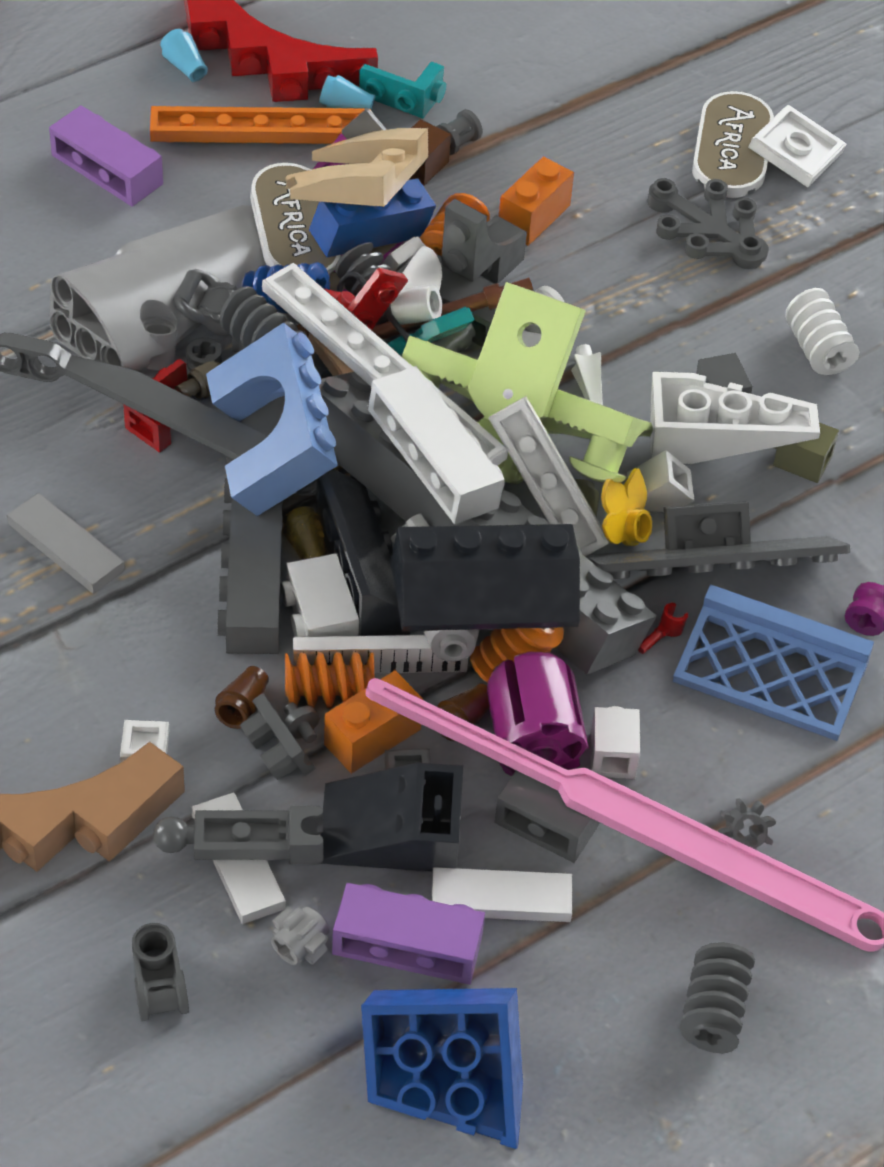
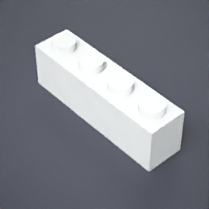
(436, 444)

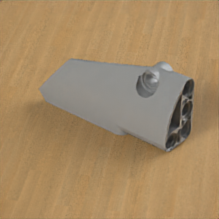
(125, 304)

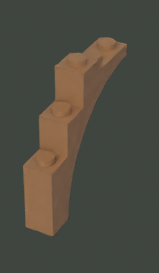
(98, 811)

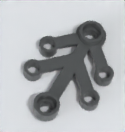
(744, 247)

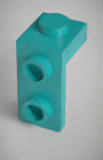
(404, 94)

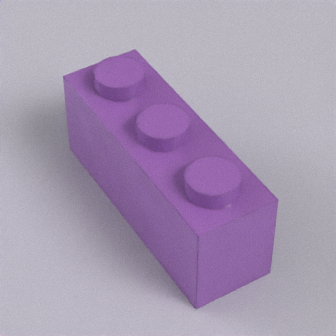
(106, 155)
(408, 932)

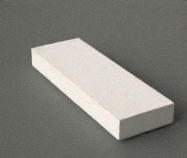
(247, 882)
(506, 893)

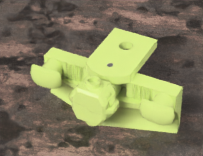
(512, 371)

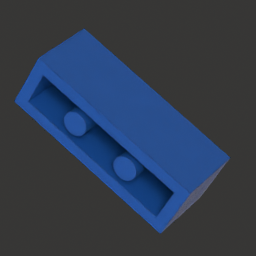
(345, 226)

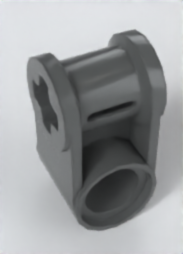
(158, 979)

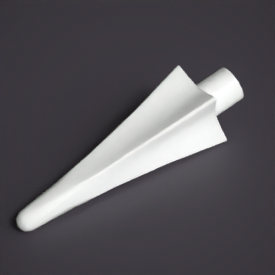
(588, 373)

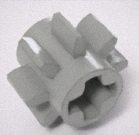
(300, 935)

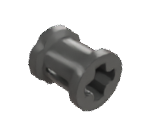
(460, 129)

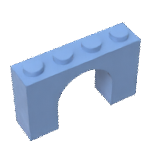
(301, 442)

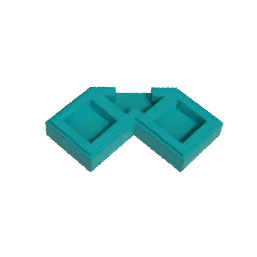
(437, 328)

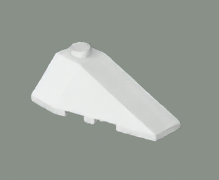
(715, 422)

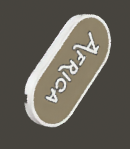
(723, 140)
(284, 221)

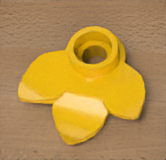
(625, 511)

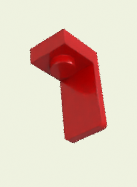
(374, 296)
(147, 429)

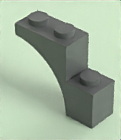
(480, 247)

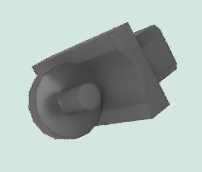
(267, 723)

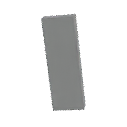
(66, 543)

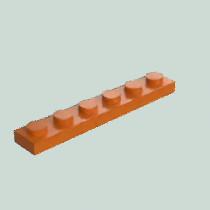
(249, 124)

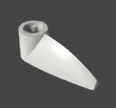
(420, 296)

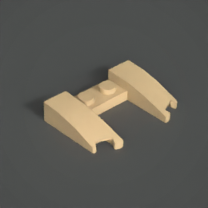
(373, 171)

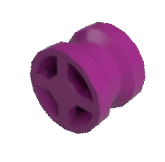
(867, 609)

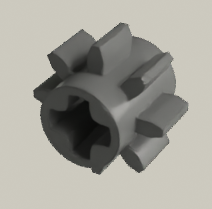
(758, 831)

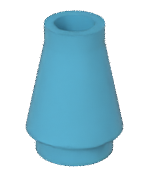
(183, 53)
(343, 94)

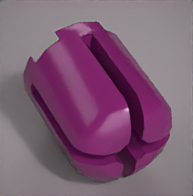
(538, 708)

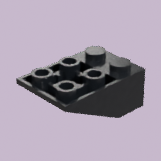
(394, 818)

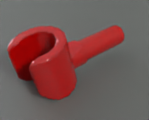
(667, 626)

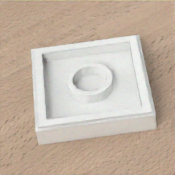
(797, 145)

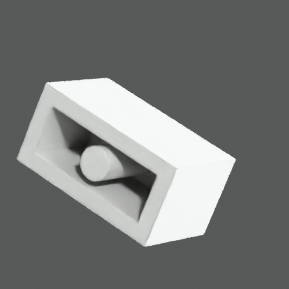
(319, 598)

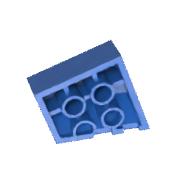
(447, 1057)

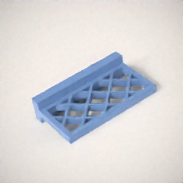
(793, 635)

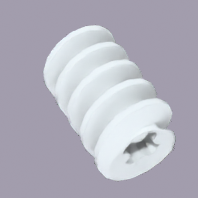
(821, 332)

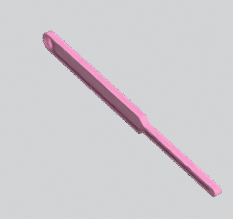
(657, 826)

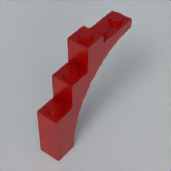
(257, 49)

